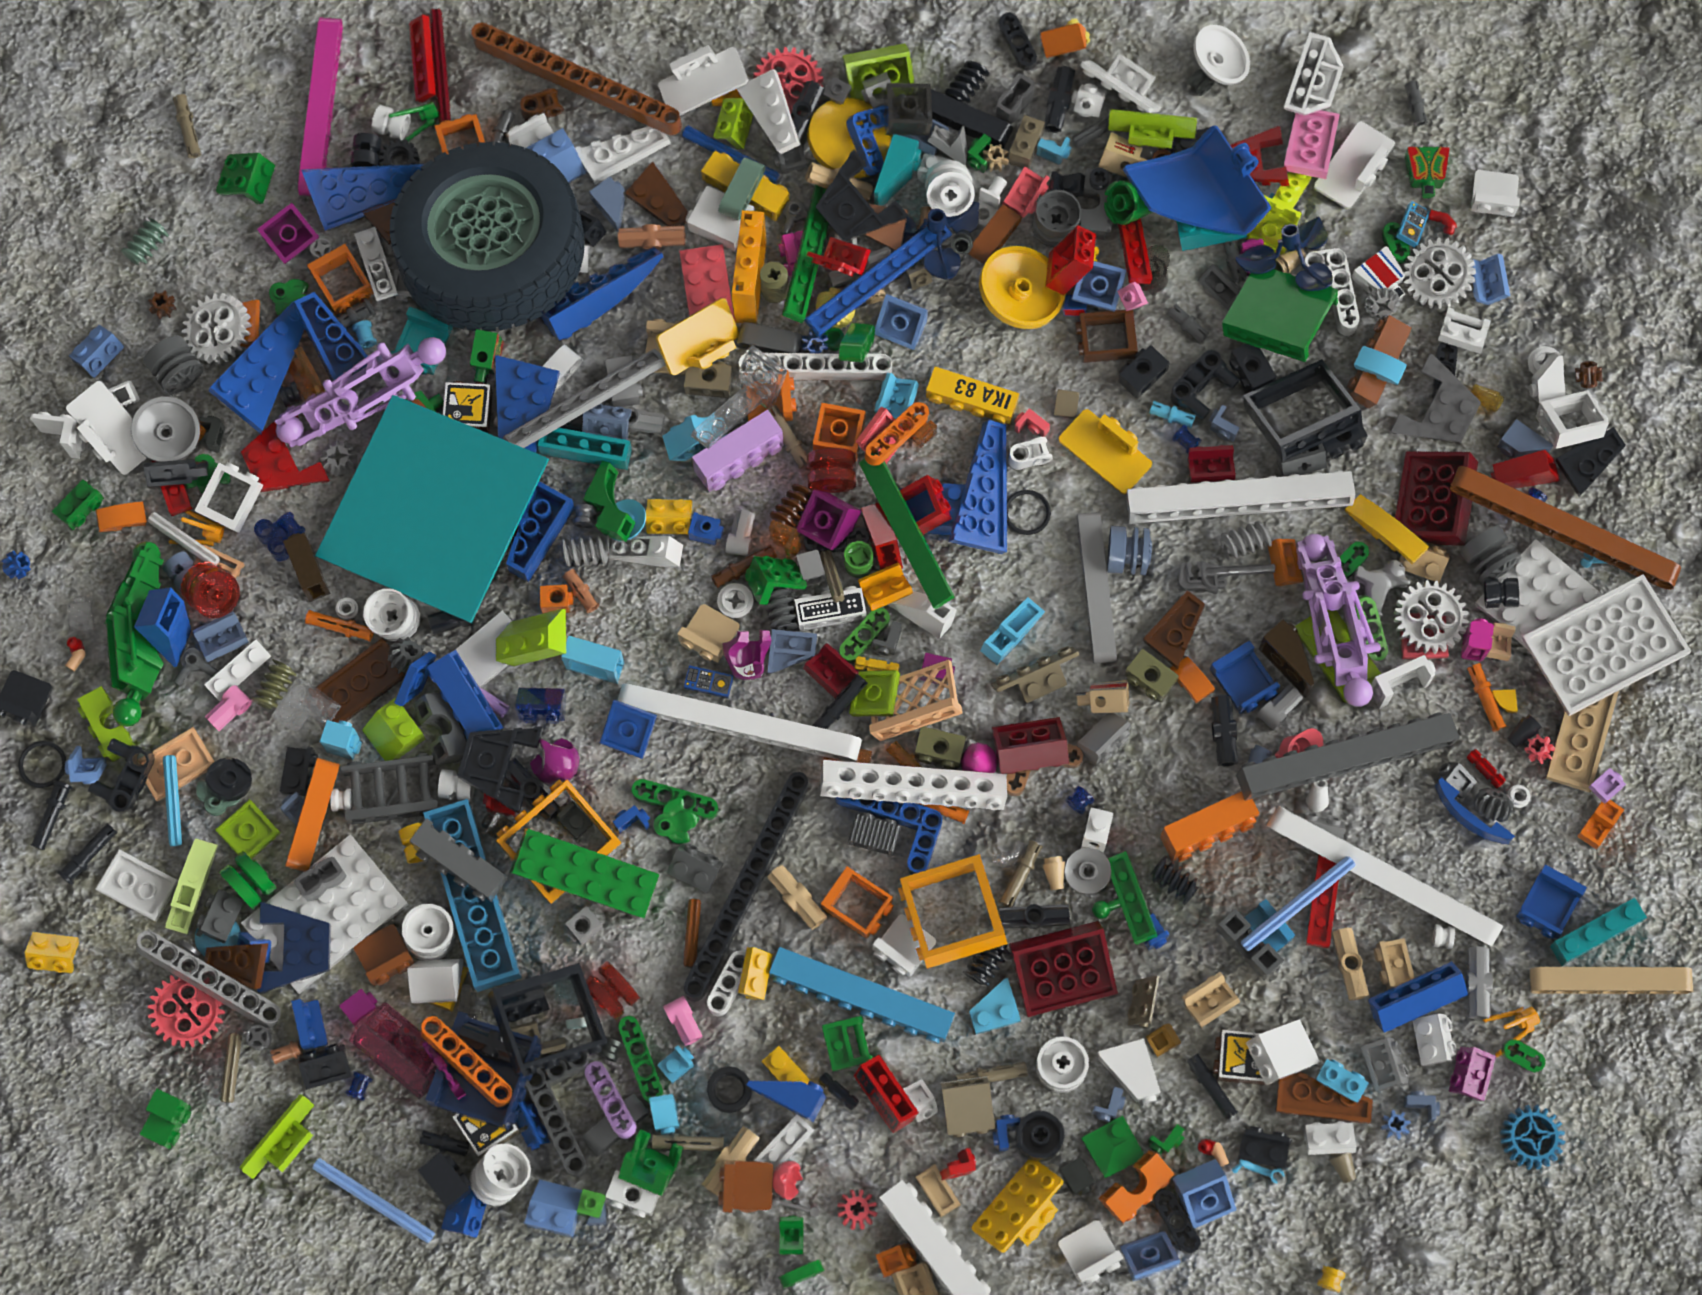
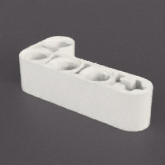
(1345, 291)

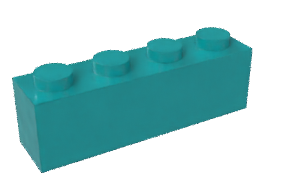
(586, 447)
(1598, 931)

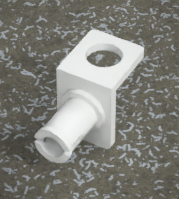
(990, 198)

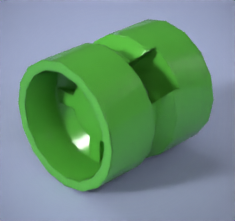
(858, 559)

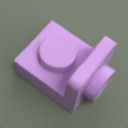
(1607, 785)

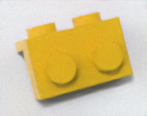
(668, 516)
(51, 952)
(755, 973)

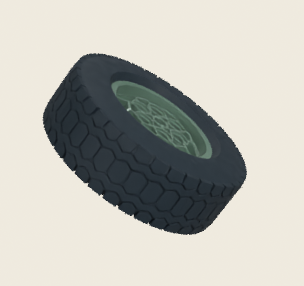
(473, 197)

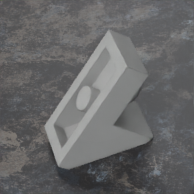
(954, 146)

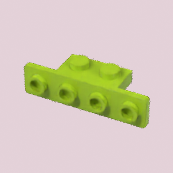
(1152, 128)
(282, 1141)

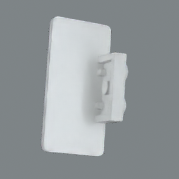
(702, 78)
(1127, 79)
(1355, 165)
(106, 427)

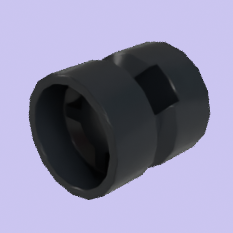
(366, 150)
(1498, 593)

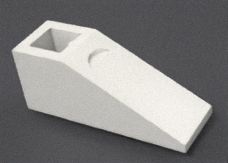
(648, 550)
(920, 611)

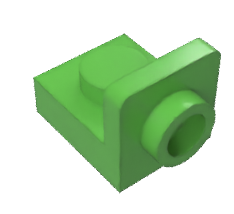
(591, 1204)

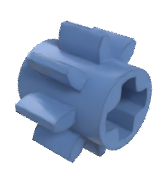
(1392, 1130)

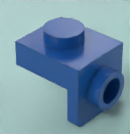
(627, 818)
(1000, 1136)

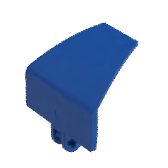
(1203, 185)

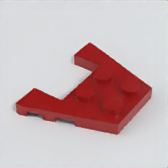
(1266, 139)
(273, 464)

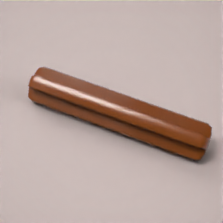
(692, 932)

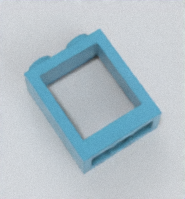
(593, 659)

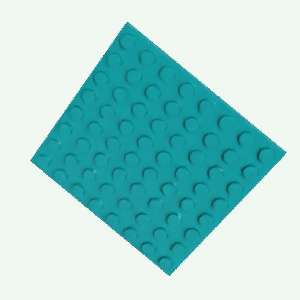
(432, 508)

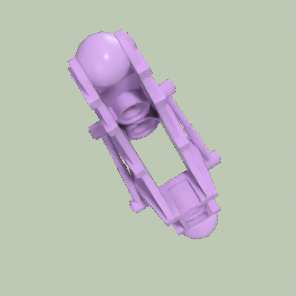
(291, 429)
(1330, 592)

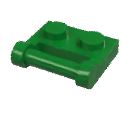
(839, 1044)

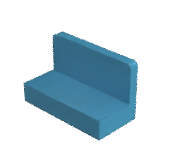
(1280, 936)

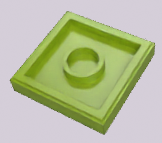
(878, 695)
(248, 830)

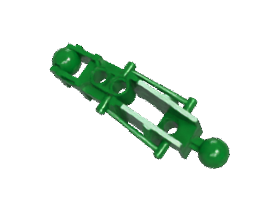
(131, 656)

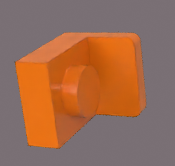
(896, 1259)

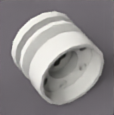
(380, 611)
(500, 1174)

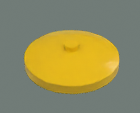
(830, 138)
(1015, 288)

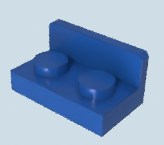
(309, 1024)

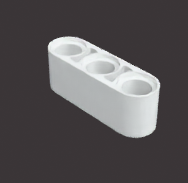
(723, 993)

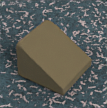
(1066, 403)

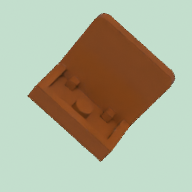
(383, 955)
(746, 1185)

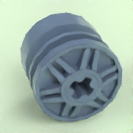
(1128, 550)

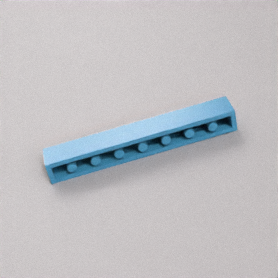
(862, 995)

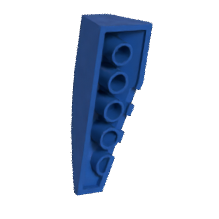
(600, 294)

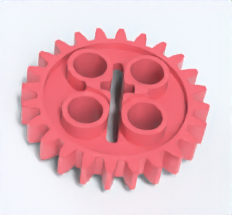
(791, 63)
(169, 1023)

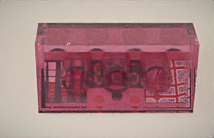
(396, 1048)

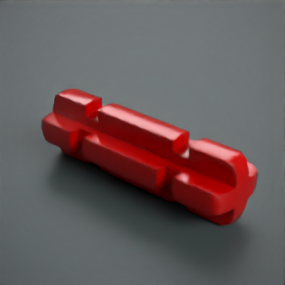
(1486, 768)

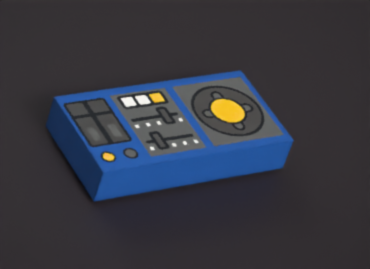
(708, 681)

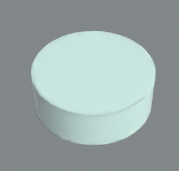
(576, 1023)

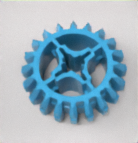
(1552, 1133)

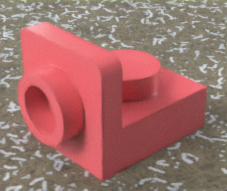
(1035, 423)

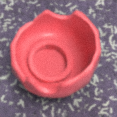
(785, 1179)

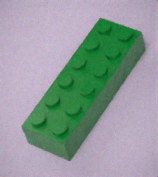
(584, 873)

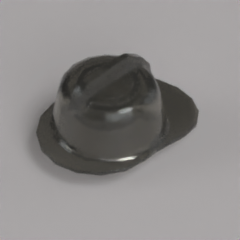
(1159, 262)

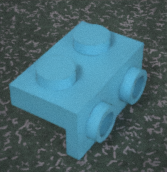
(896, 395)
(1341, 1080)

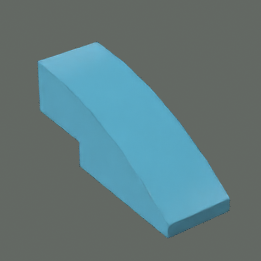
(1012, 631)

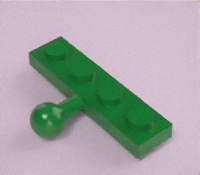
(1129, 898)

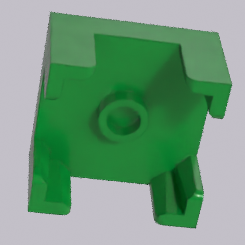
(648, 1167)

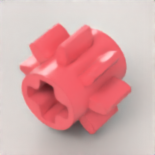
(1544, 752)

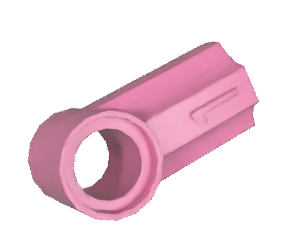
(233, 703)
(681, 1016)

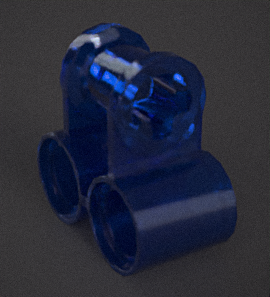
(279, 532)

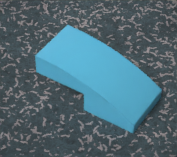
(1380, 364)

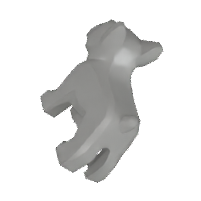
(1379, 582)

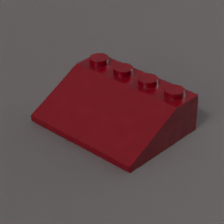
(1426, 499)
(1063, 968)

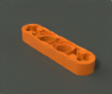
(895, 432)

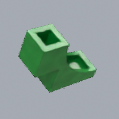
(601, 495)

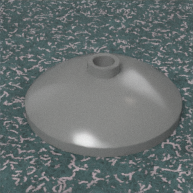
(168, 415)

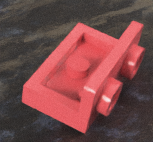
(1025, 192)

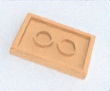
(191, 761)

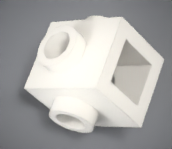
(1089, 100)

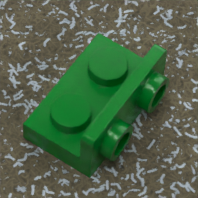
(78, 505)

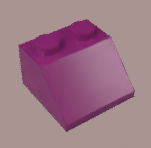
(287, 233)
(828, 519)

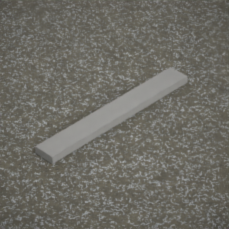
(586, 399)

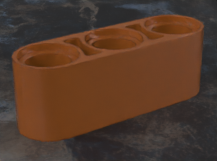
(995, 234)

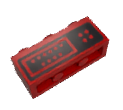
(886, 1094)

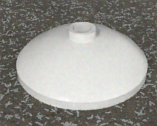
(1221, 55)

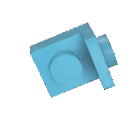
(1051, 151)
(676, 1064)

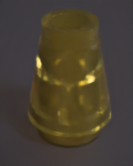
(1489, 398)

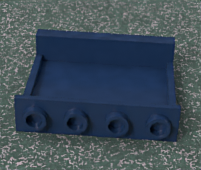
(474, 1104)

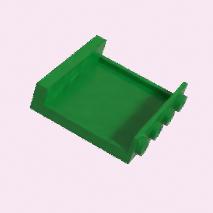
(1278, 314)

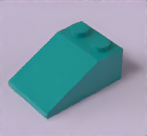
(898, 168)
(1196, 237)

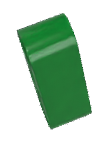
(857, 342)

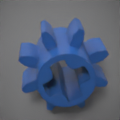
(811, 346)
(16, 565)

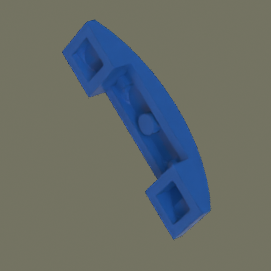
(1496, 833)

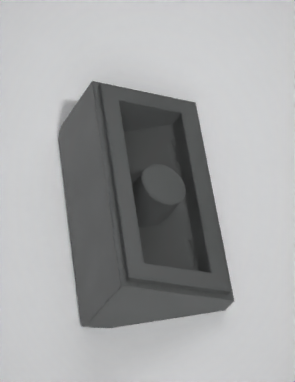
(1220, 285)

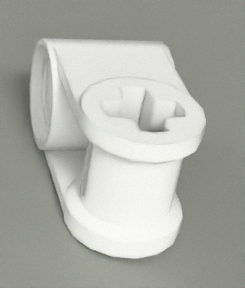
(1034, 453)

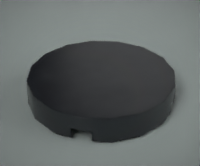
(228, 779)

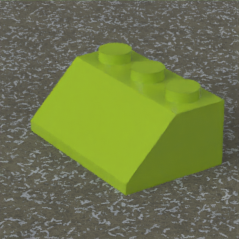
(871, 63)
(532, 639)

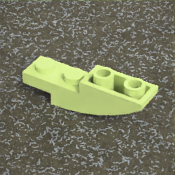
(190, 886)

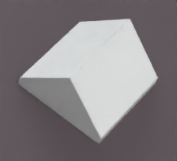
(435, 980)

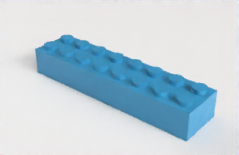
(478, 922)

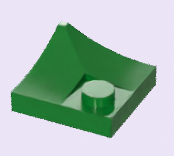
(1113, 1147)

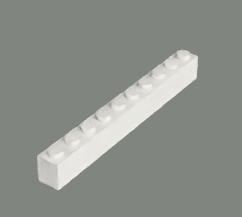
(1240, 497)

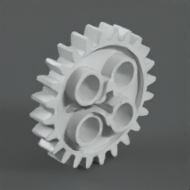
(1454, 259)
(216, 328)
(1447, 606)

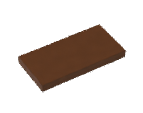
(361, 681)

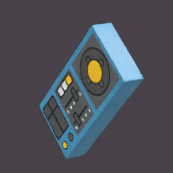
(1412, 224)

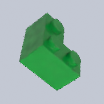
(165, 1119)

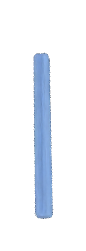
(1298, 903)
(373, 1200)

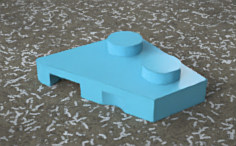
(995, 1009)

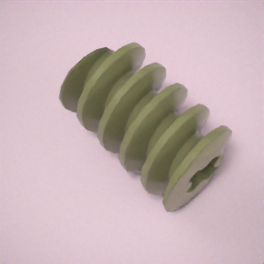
(774, 282)
(273, 685)

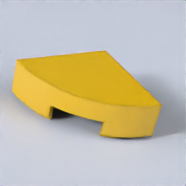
(1506, 700)

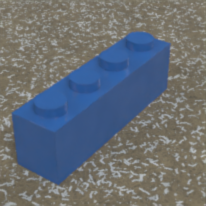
(463, 694)
(1418, 997)

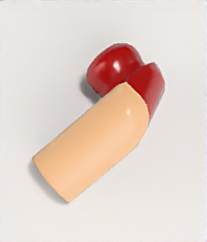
(77, 651)
(1213, 1149)

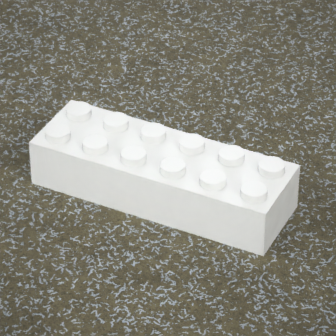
(930, 1241)

